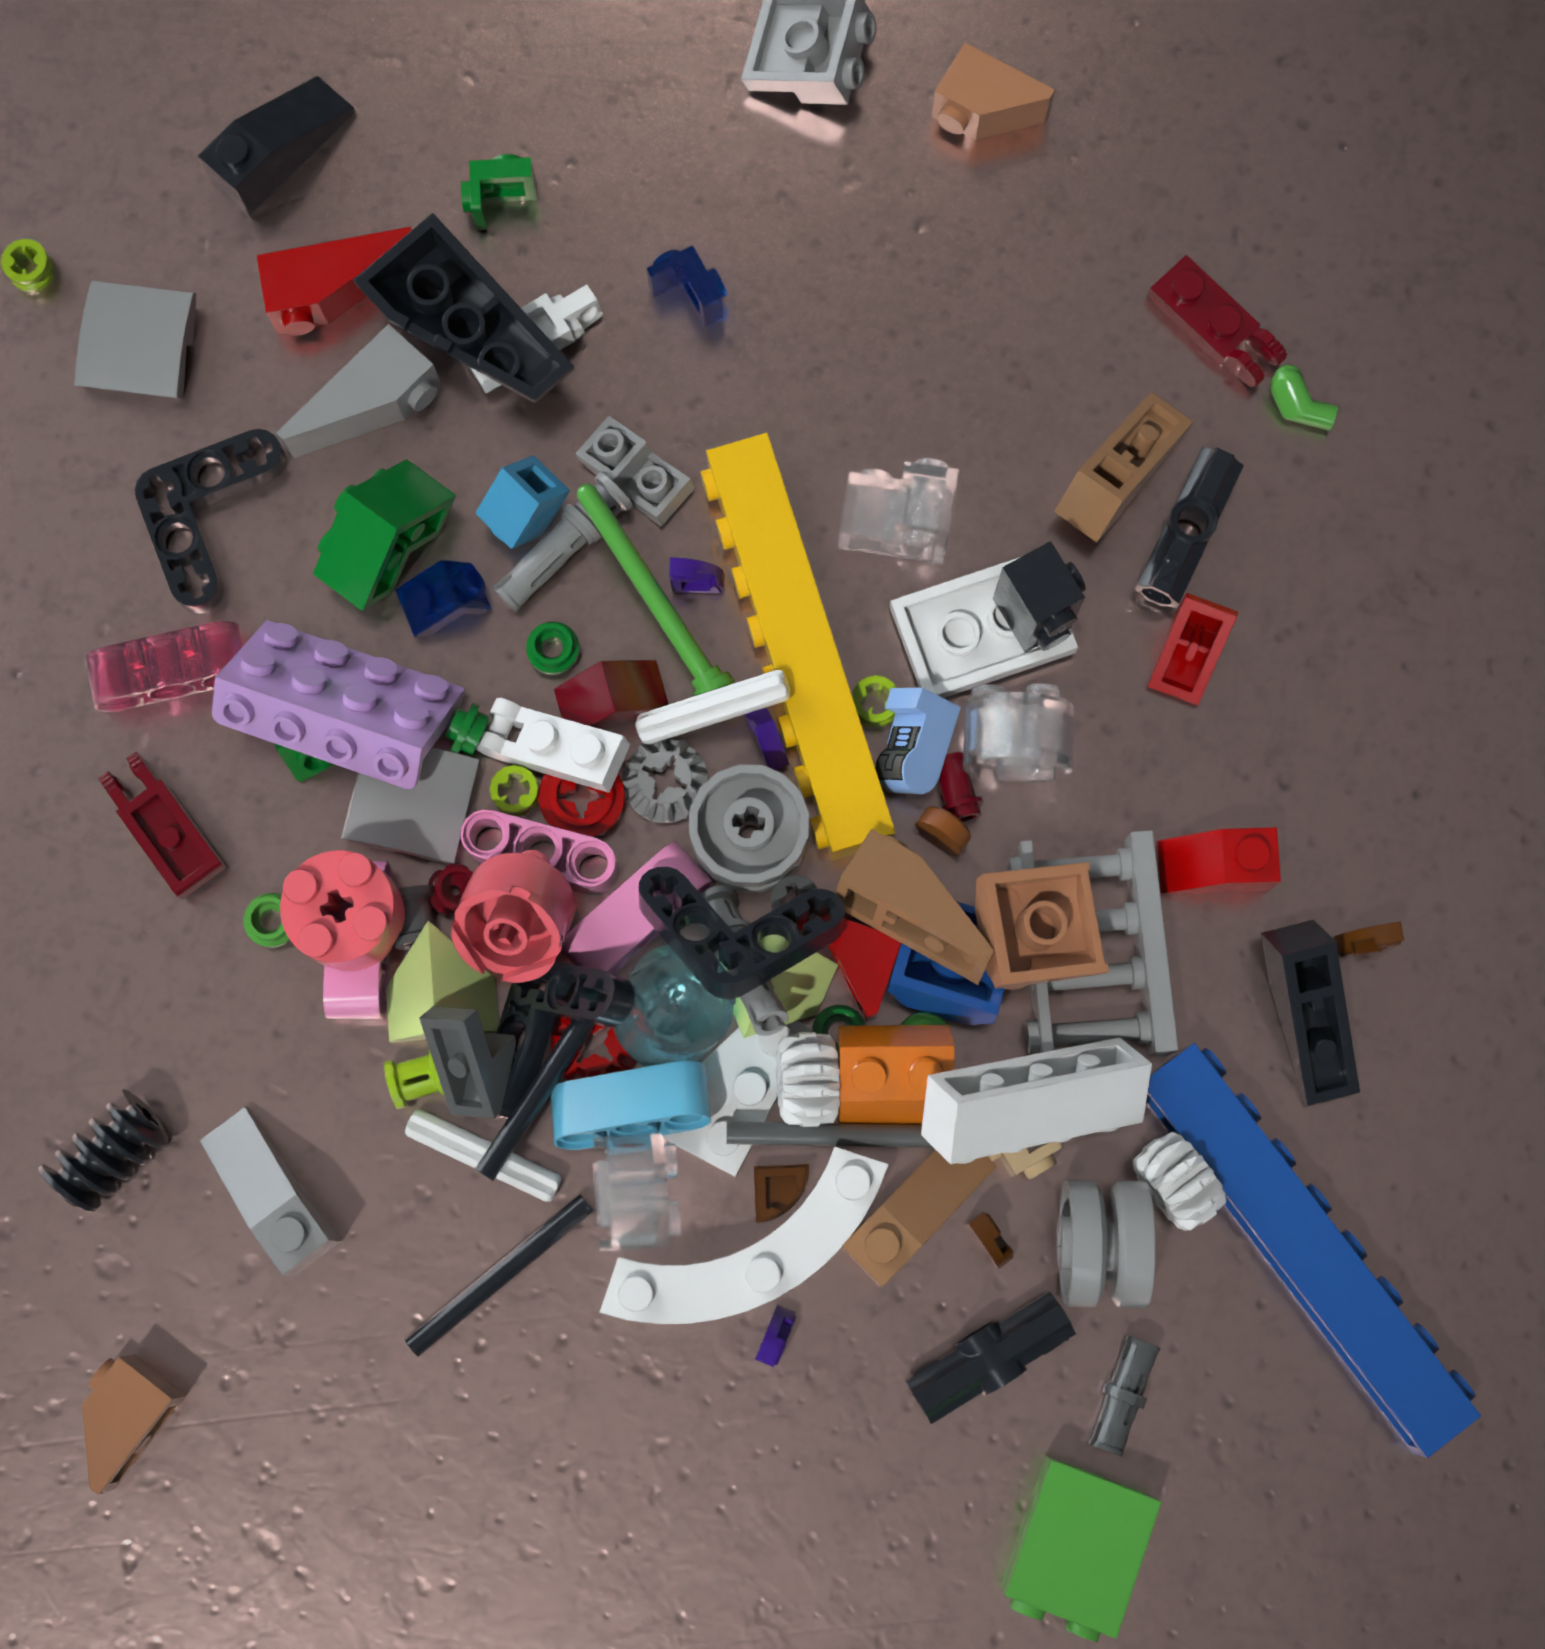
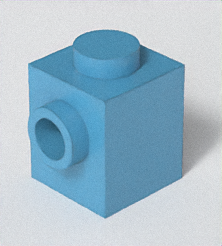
(522, 501)

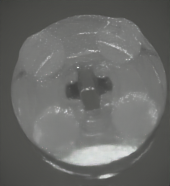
(1018, 733)
(633, 1191)

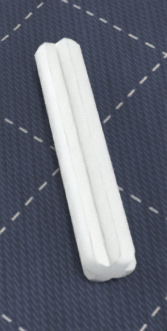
(713, 707)
(470, 1149)

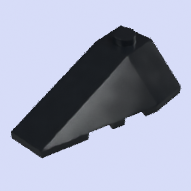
(452, 303)

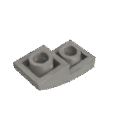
(642, 475)

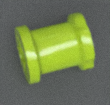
(404, 1090)

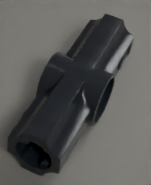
(1201, 501)
(990, 1357)

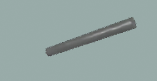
(826, 1134)

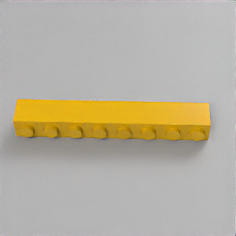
(799, 642)

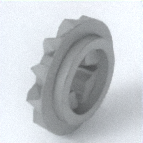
(640, 788)

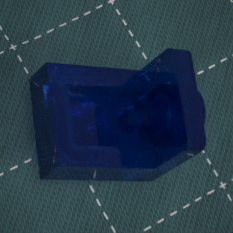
(701, 285)
(442, 596)

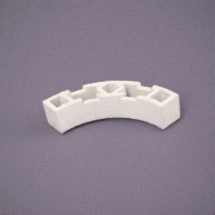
(756, 1273)

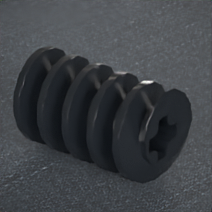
(107, 1154)

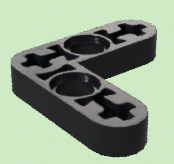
(188, 495)
(742, 947)
(537, 1012)

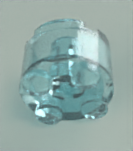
(656, 1032)

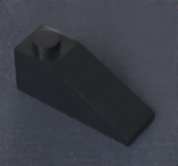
(273, 142)
(1312, 1009)

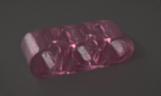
(161, 665)

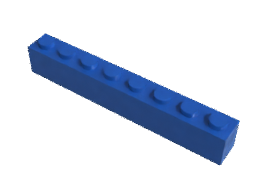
(1311, 1255)

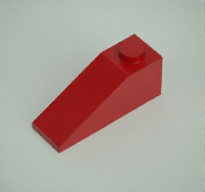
(315, 281)

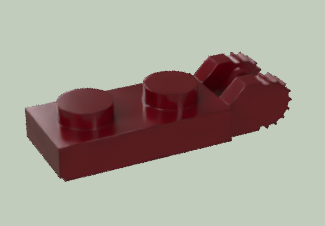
(1215, 320)
(164, 830)

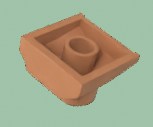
(1039, 925)

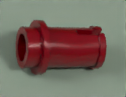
(958, 789)

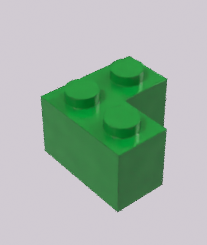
(378, 529)

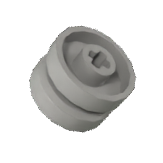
(743, 798)
(1106, 1243)

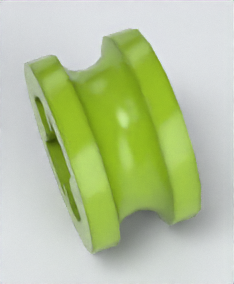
(25, 281)
(859, 697)
(503, 780)

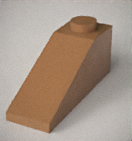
(1122, 466)
(906, 900)
(913, 1214)

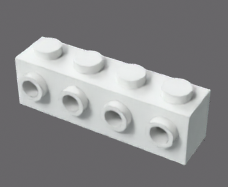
(1035, 1100)

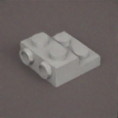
(810, 49)

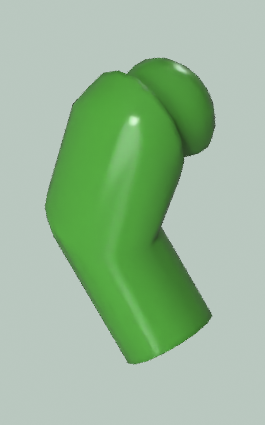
(1295, 400)

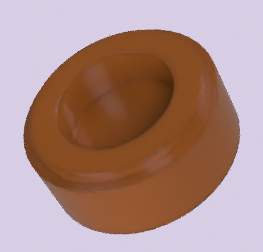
(943, 830)

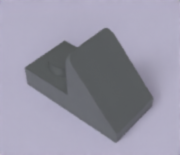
(468, 1061)

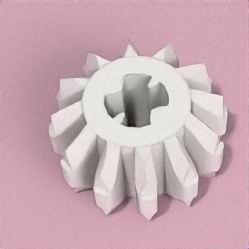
(807, 1079)
(1180, 1181)

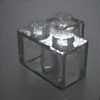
(902, 515)

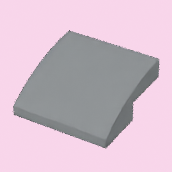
(135, 339)
(418, 819)

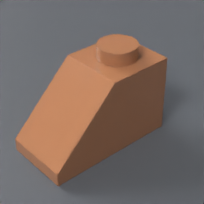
(988, 97)
(124, 1417)

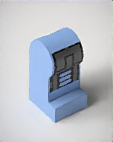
(916, 740)

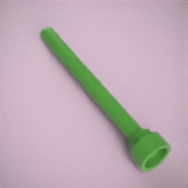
(706, 676)

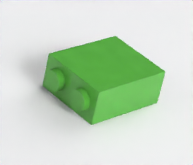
(1079, 1549)

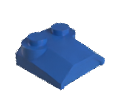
(936, 989)

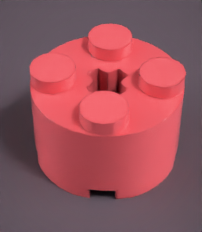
(314, 895)
(514, 916)

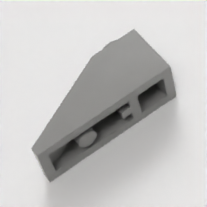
(367, 394)
(269, 1194)

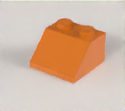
(888, 1070)

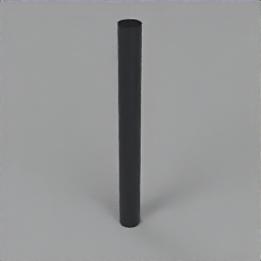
(535, 1097)
(498, 1275)

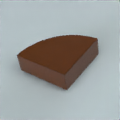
(1370, 939)
(778, 1189)
(989, 1239)

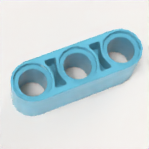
(631, 1102)

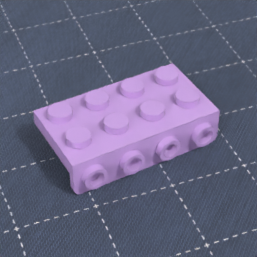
(334, 703)

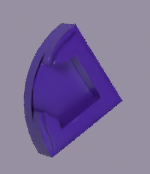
(695, 576)
(768, 738)
(776, 1336)

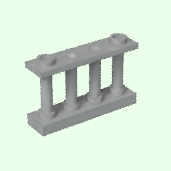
(1145, 971)

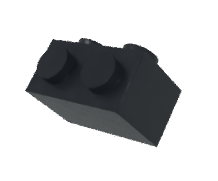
(1040, 597)

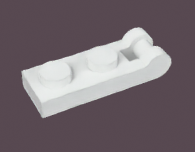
(554, 745)

